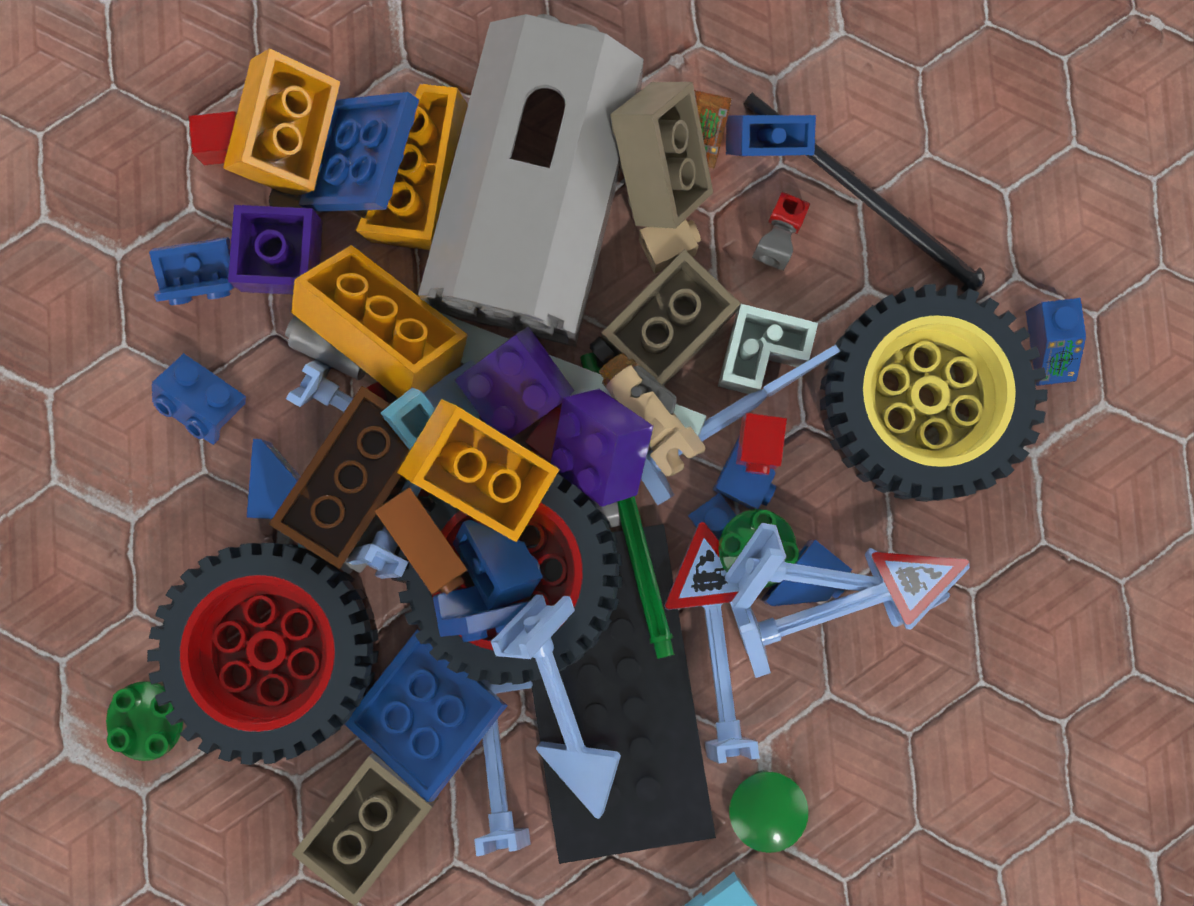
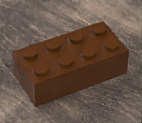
(344, 482)

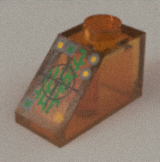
(713, 116)

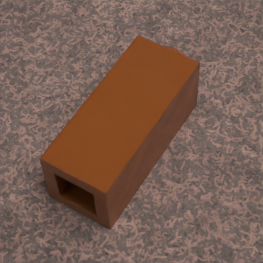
(422, 543)

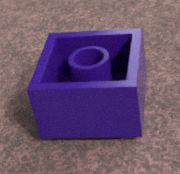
(273, 247)
(515, 384)
(601, 446)

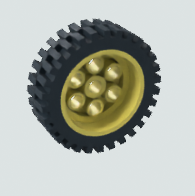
(995, 389)

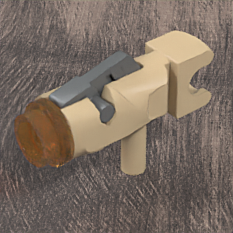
(656, 404)

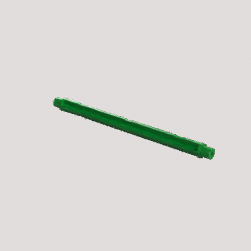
(640, 559)

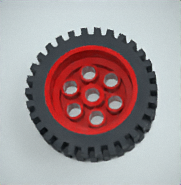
(573, 535)
(200, 661)

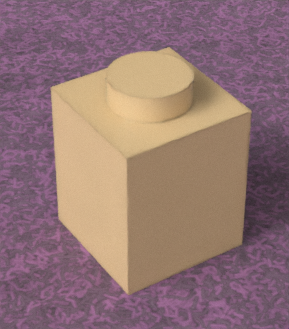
(665, 244)

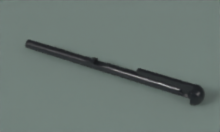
(969, 277)

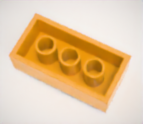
(378, 322)

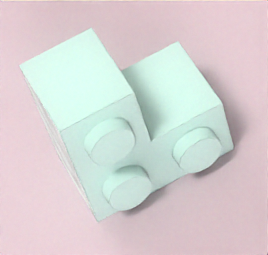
(761, 337)

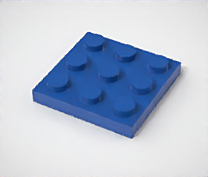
(362, 153)
(424, 718)

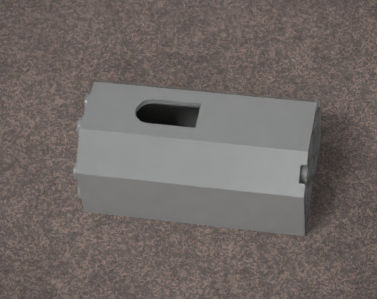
(521, 237)

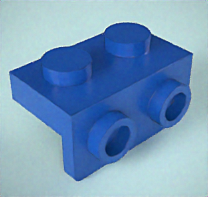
(192, 270)
(196, 398)
(466, 614)

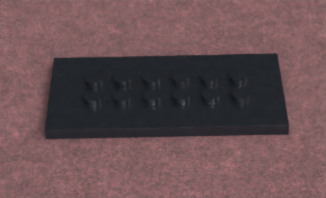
(641, 710)

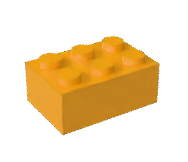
(282, 123)
(478, 470)

